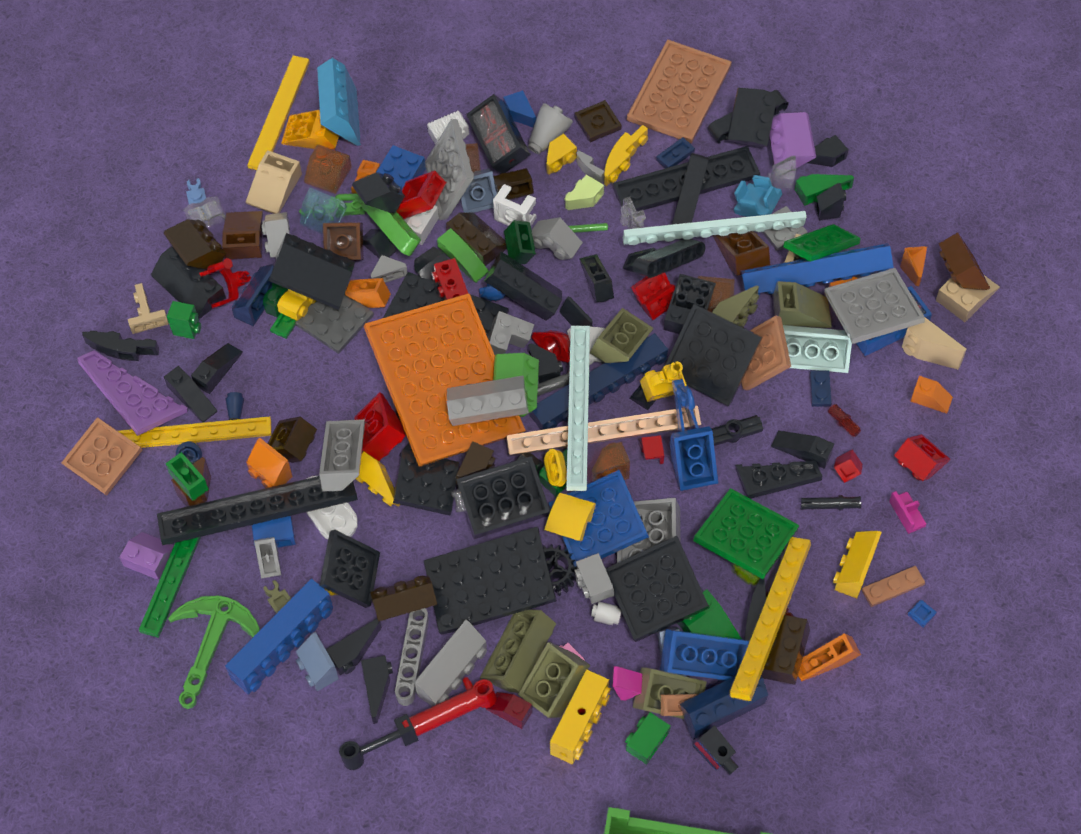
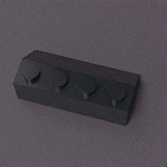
(186, 283)
(524, 286)

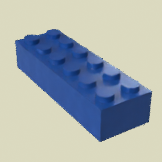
(280, 637)

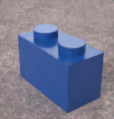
(280, 529)

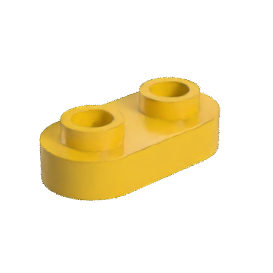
(555, 467)

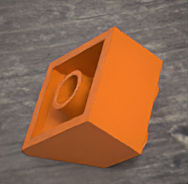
(268, 465)

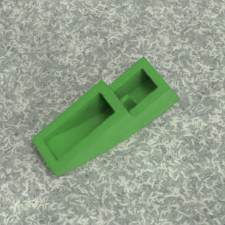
(465, 257)

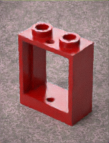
(421, 194)

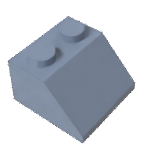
(480, 192)
(316, 662)

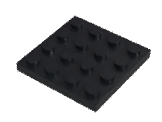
(714, 354)
(656, 588)

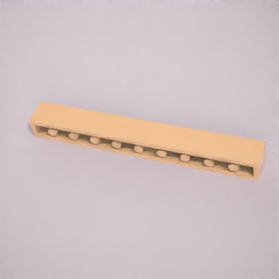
(599, 431)

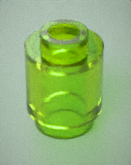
(746, 576)

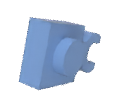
(196, 193)

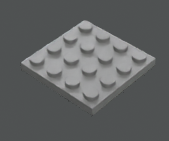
(453, 165)
(874, 305)

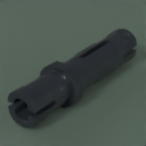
(831, 503)

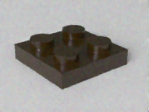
(597, 121)

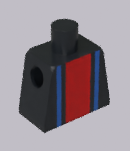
(711, 744)

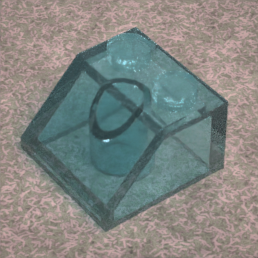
(320, 209)

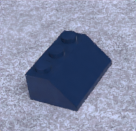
(250, 304)

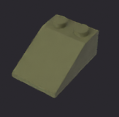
(659, 682)

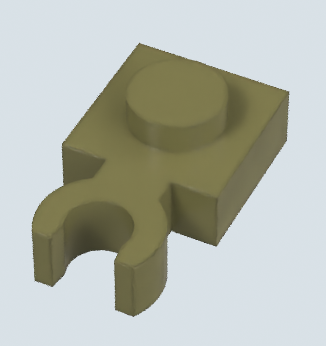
(278, 599)

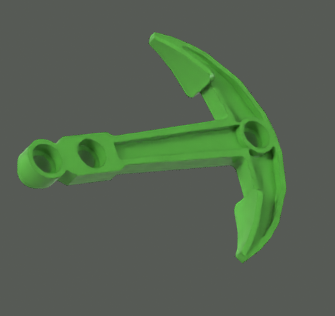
(210, 606)

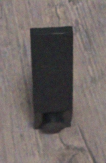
(597, 278)
(215, 367)
(189, 393)
(804, 447)
(351, 649)
(377, 681)

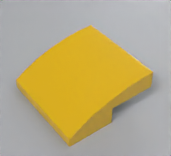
(570, 516)

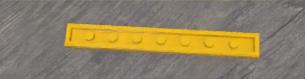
(279, 110)
(201, 432)

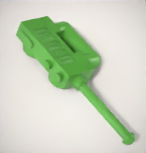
(352, 208)

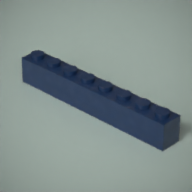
(602, 381)

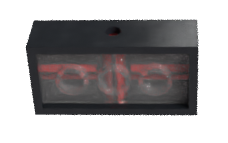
(498, 134)

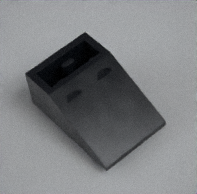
(686, 294)

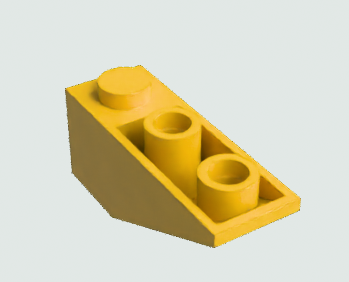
(377, 478)

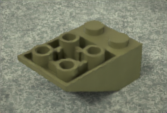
(739, 306)
(800, 306)

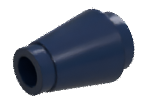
(234, 405)

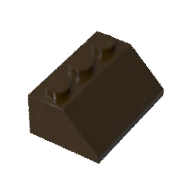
(477, 236)
(195, 243)
(403, 597)

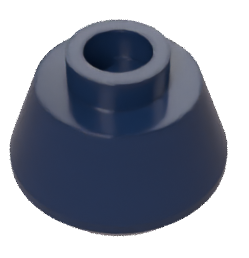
(190, 450)

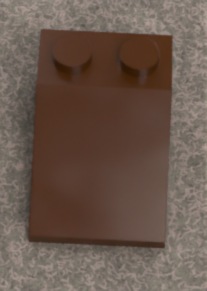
(743, 251)

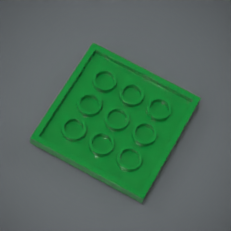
(746, 533)

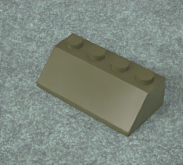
(518, 650)

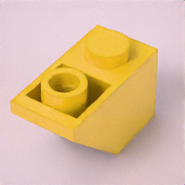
(559, 153)

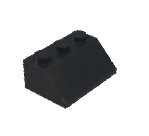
(752, 117)

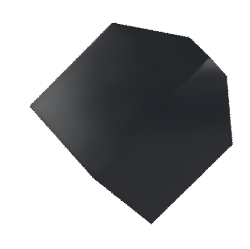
(425, 263)

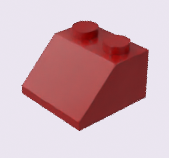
(921, 457)

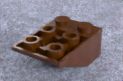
(243, 235)

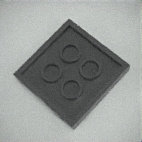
(334, 326)

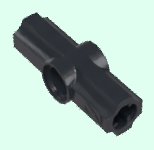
(742, 427)

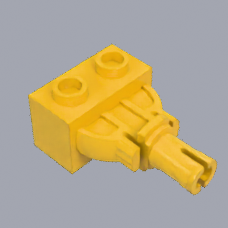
(659, 384)

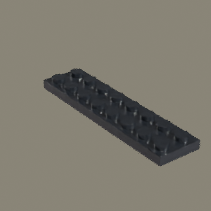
(665, 184)

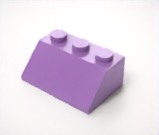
(792, 137)

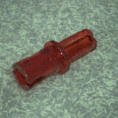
(844, 420)

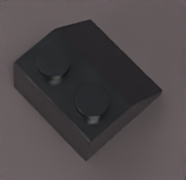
(379, 192)

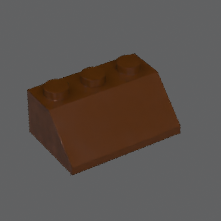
(962, 263)

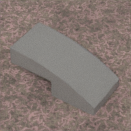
(585, 163)

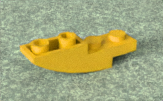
(622, 151)

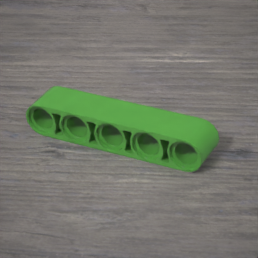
(395, 229)

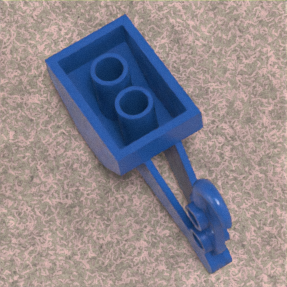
(691, 449)

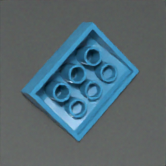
(338, 101)

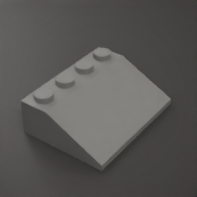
(661, 522)

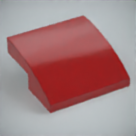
(654, 294)

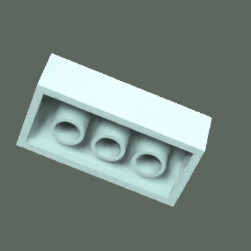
(818, 348)

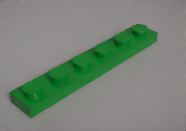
(168, 587)

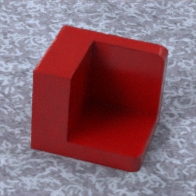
(653, 448)
(848, 466)

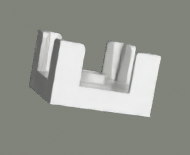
(508, 211)

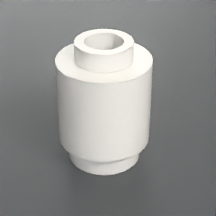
(606, 613)

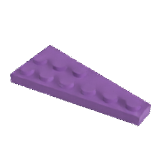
(131, 396)

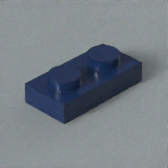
(675, 153)
(820, 388)

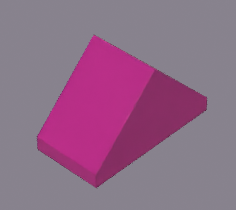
(626, 683)

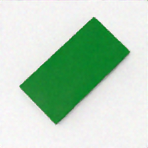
(822, 242)

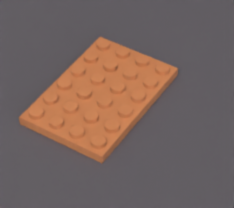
(679, 91)

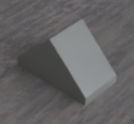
(389, 269)
(268, 557)

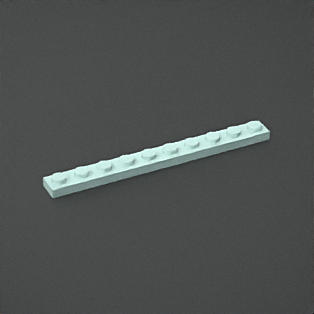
(715, 227)
(578, 409)

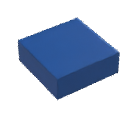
(922, 613)

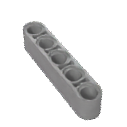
(411, 665)

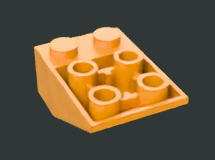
(307, 132)

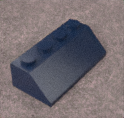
(718, 707)

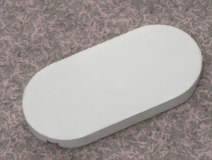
(334, 517)

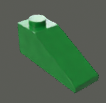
(813, 185)

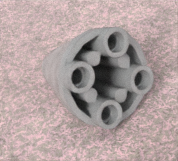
(547, 127)

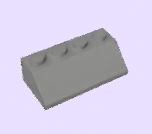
(487, 400)
(341, 453)
(451, 665)

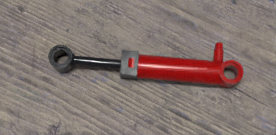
(408, 728)

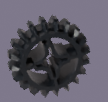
(566, 576)

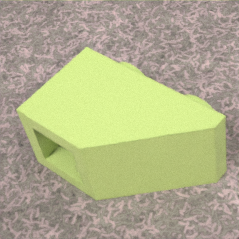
(585, 194)

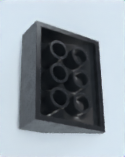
(311, 271)
(502, 497)

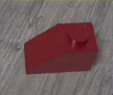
(511, 709)

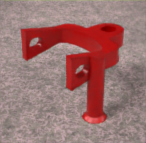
(232, 279)

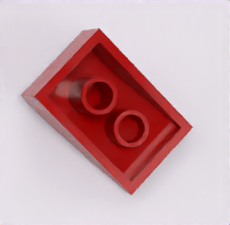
(381, 428)

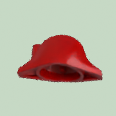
(554, 342)

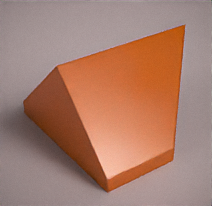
(913, 263)

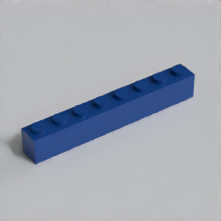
(825, 269)

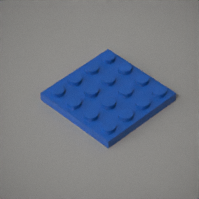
(614, 520)

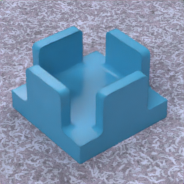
(756, 198)

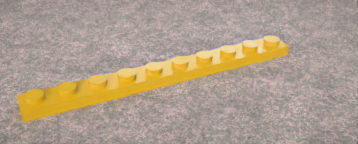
(770, 619)

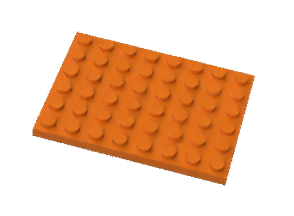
(425, 355)

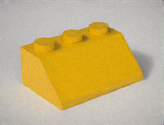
(856, 563)

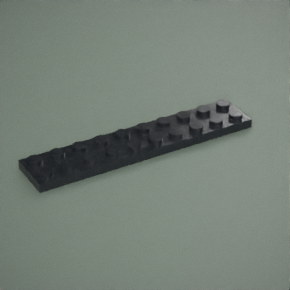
(249, 509)

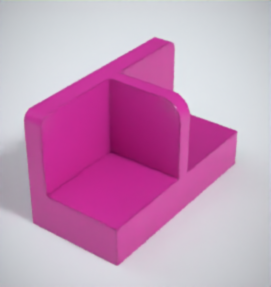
(907, 511)

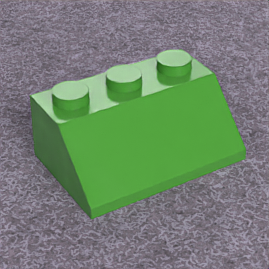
(516, 365)

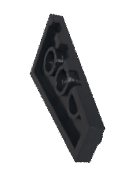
(773, 478)

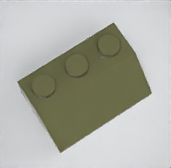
(621, 338)
(553, 680)

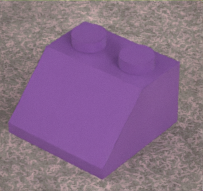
(146, 555)

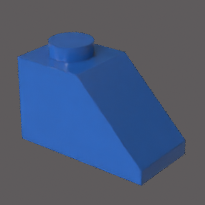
(520, 108)

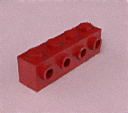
(449, 279)

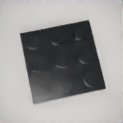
(426, 486)
(349, 568)

